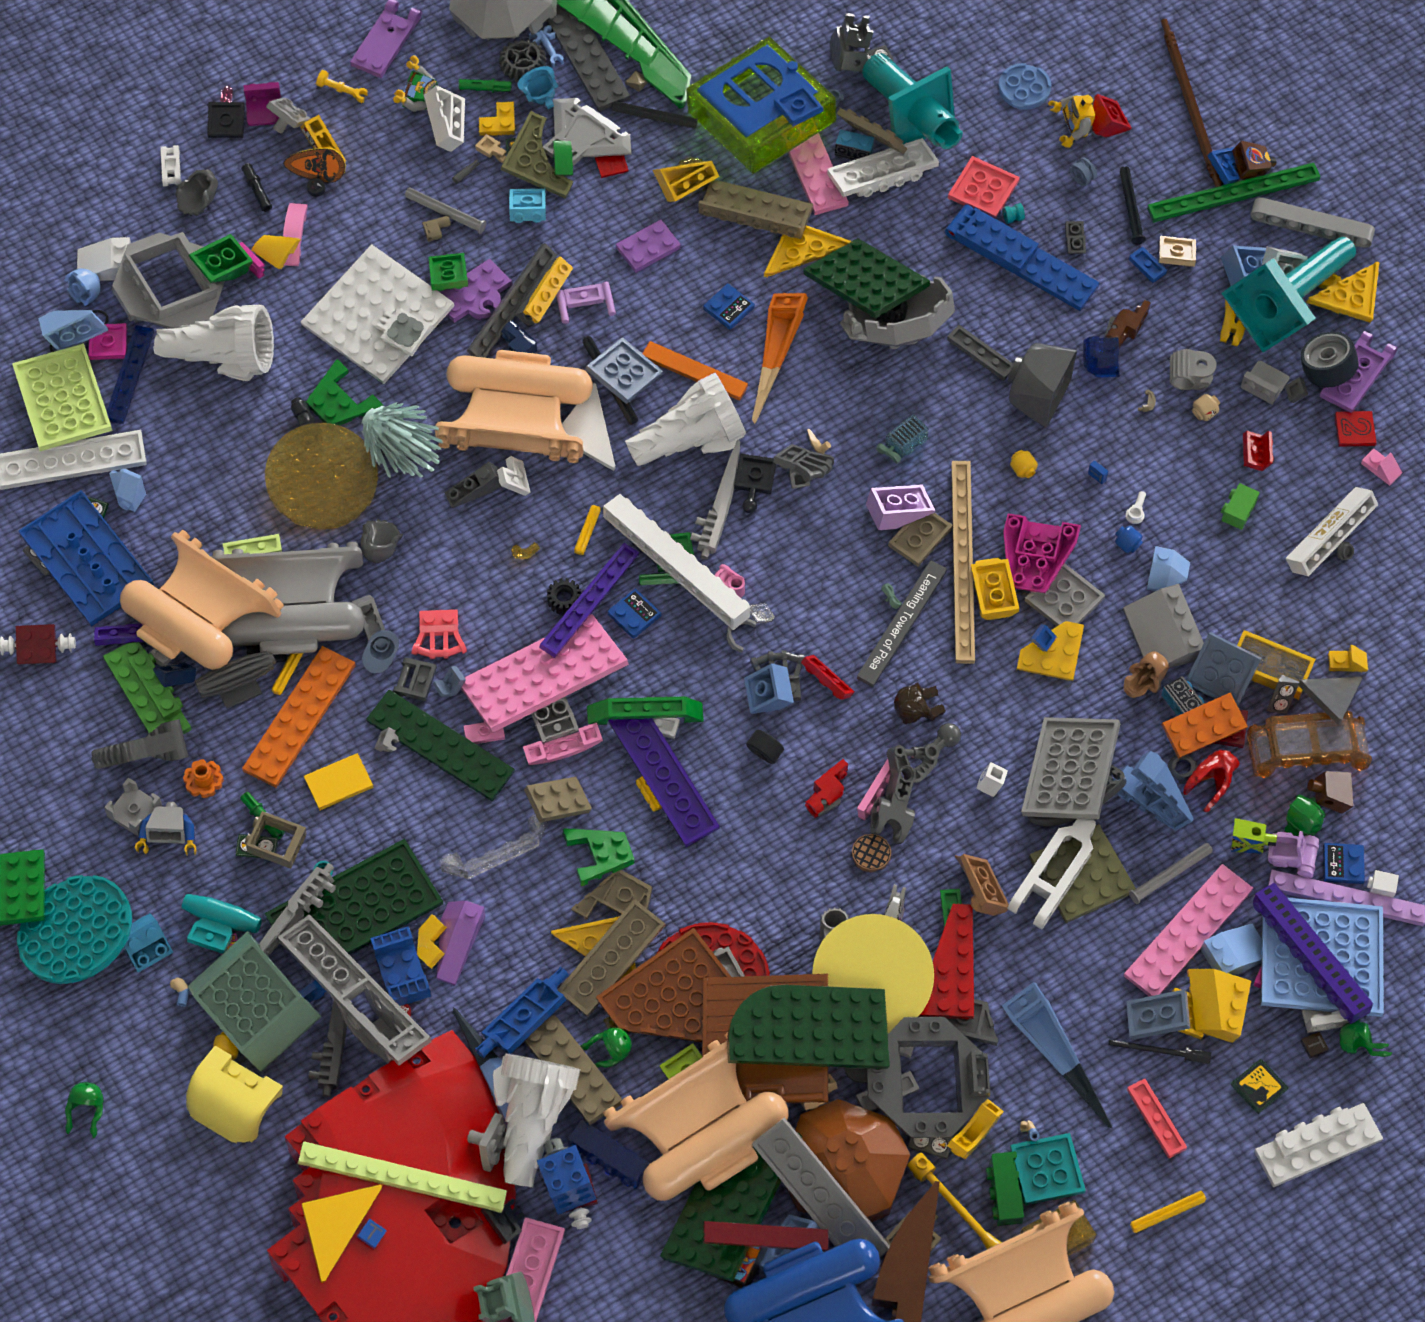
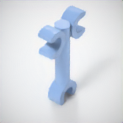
(544, 37)

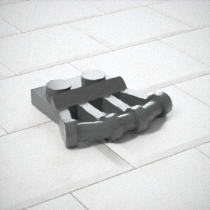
(804, 462)
(784, 656)

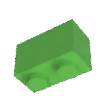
(1240, 506)

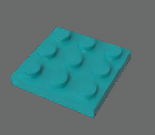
(1048, 1169)

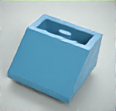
(146, 943)

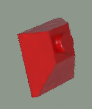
(1109, 117)

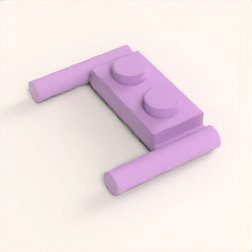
(584, 296)

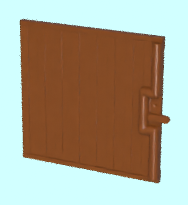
(792, 1083)

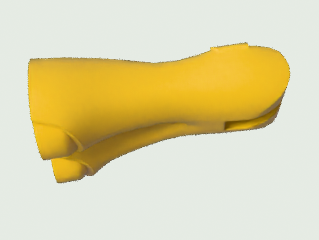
(1230, 326)

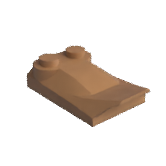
(986, 891)

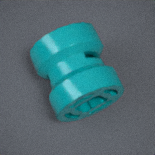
(1013, 213)

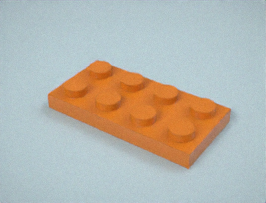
(1204, 725)

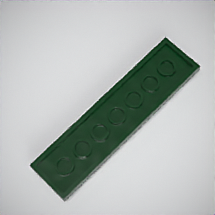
(441, 745)

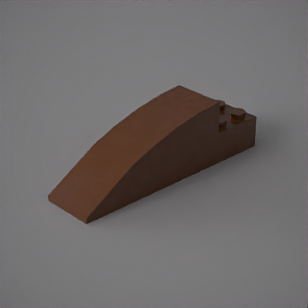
(906, 1264)

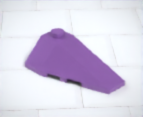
(463, 924)

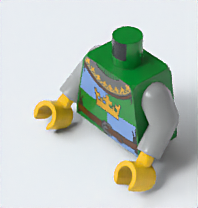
(417, 85)

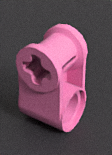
(731, 579)

